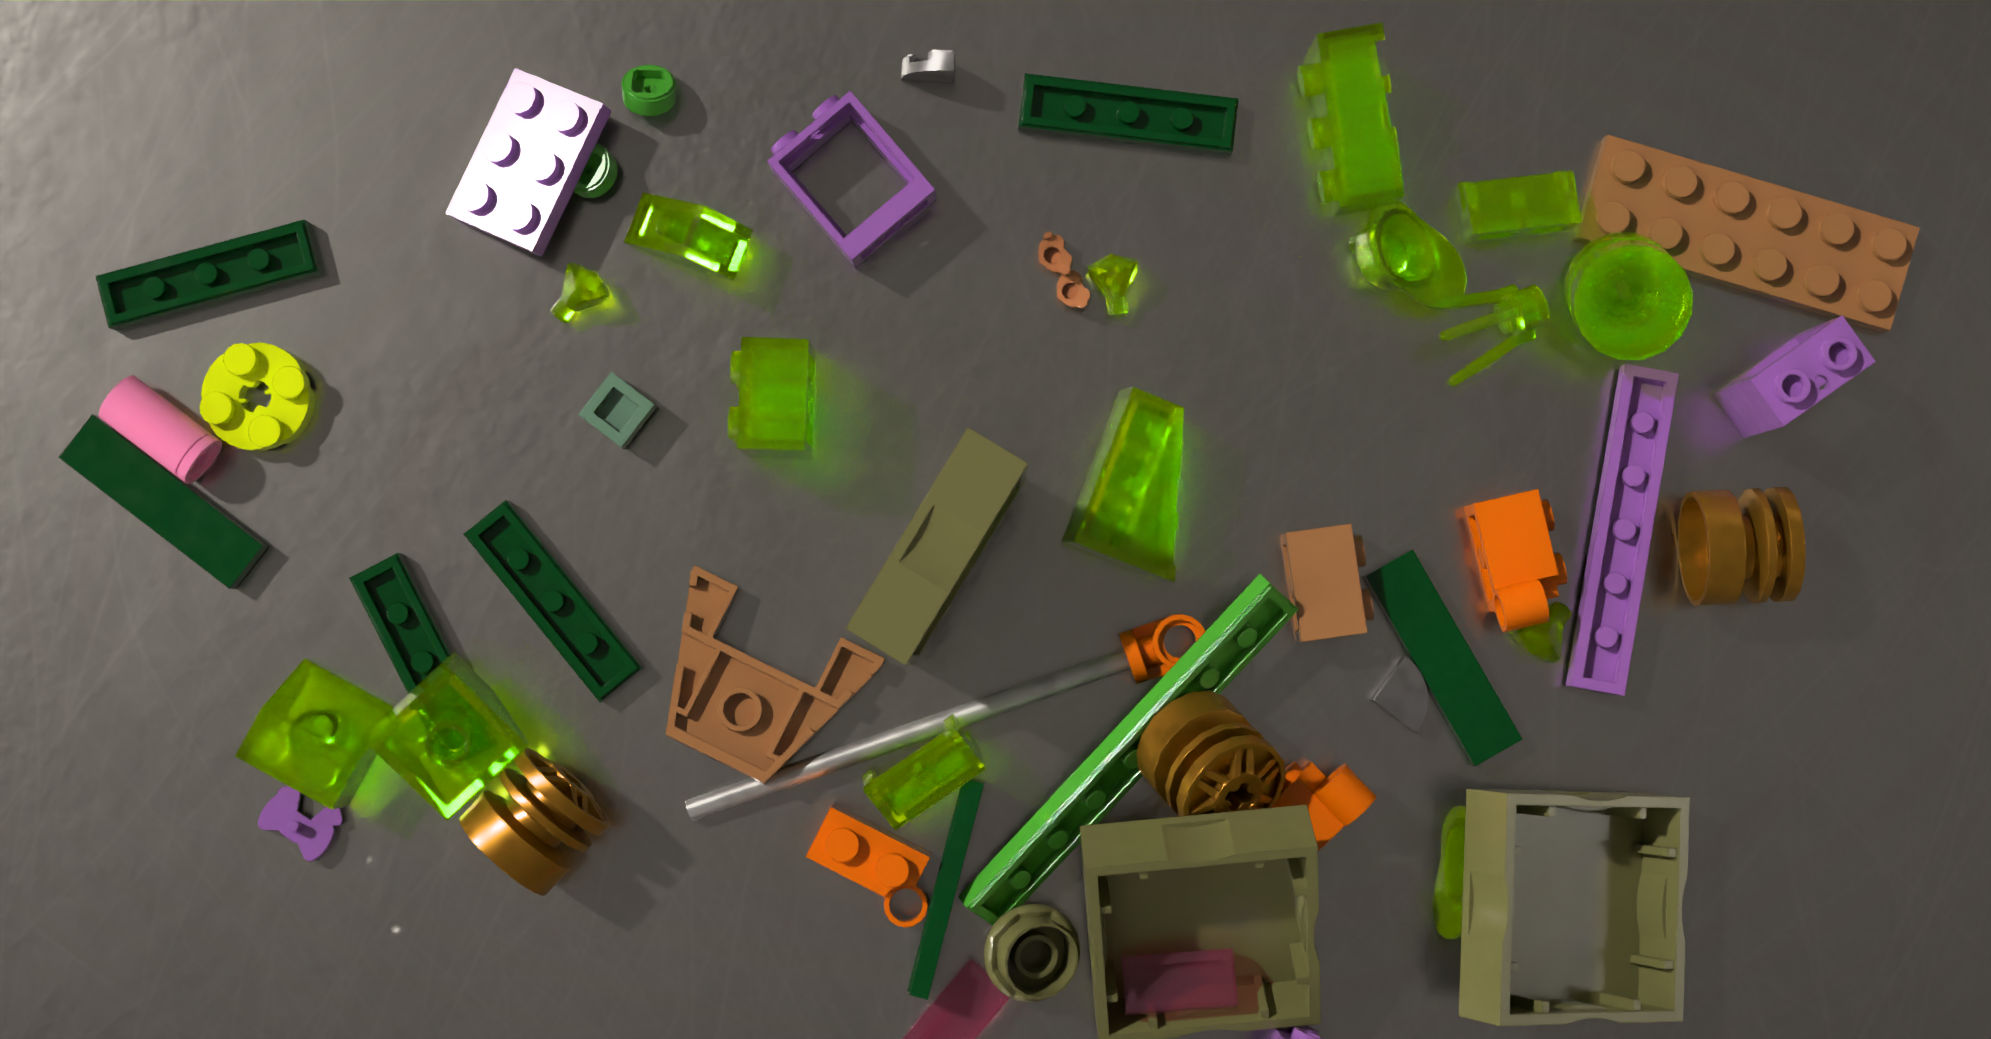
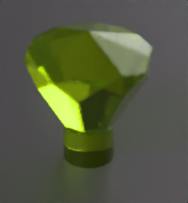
(1114, 278)
(580, 291)
(1545, 640)

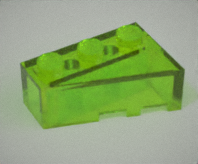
(1351, 120)
(1132, 487)

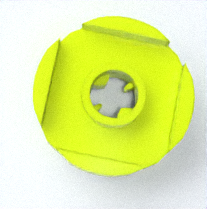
(244, 368)

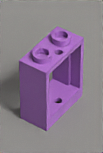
(891, 217)
(1790, 376)

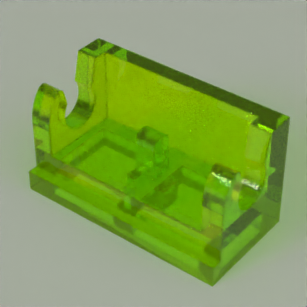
(1518, 206)
(925, 775)

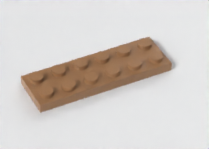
(1752, 233)

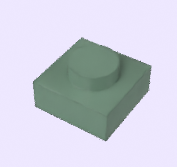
(617, 410)

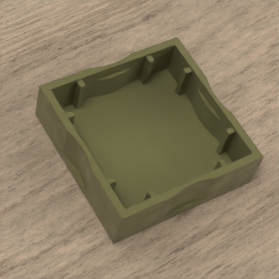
(939, 548)
(1206, 886)
(1573, 907)

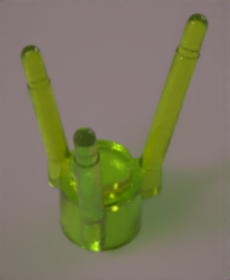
(1517, 312)

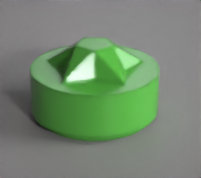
(649, 90)
(598, 173)

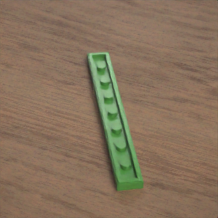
(1113, 765)

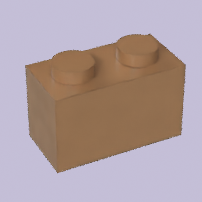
(1326, 582)

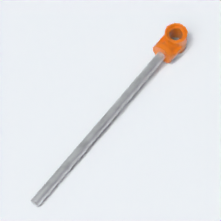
(1141, 652)

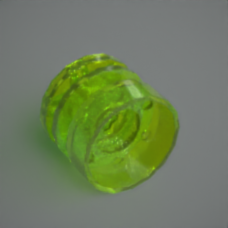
(1646, 321)

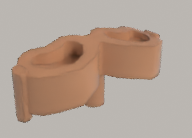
(1057, 260)

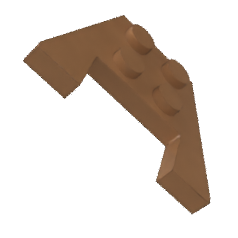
(742, 707)

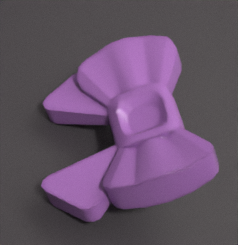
(312, 835)

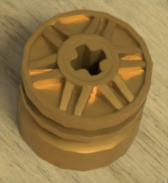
(1741, 546)
(1209, 758)
(527, 829)

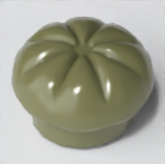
(1032, 953)

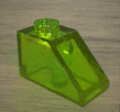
(689, 235)

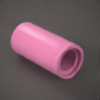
(160, 429)

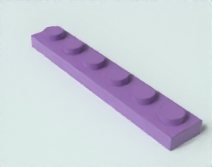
(1622, 529)

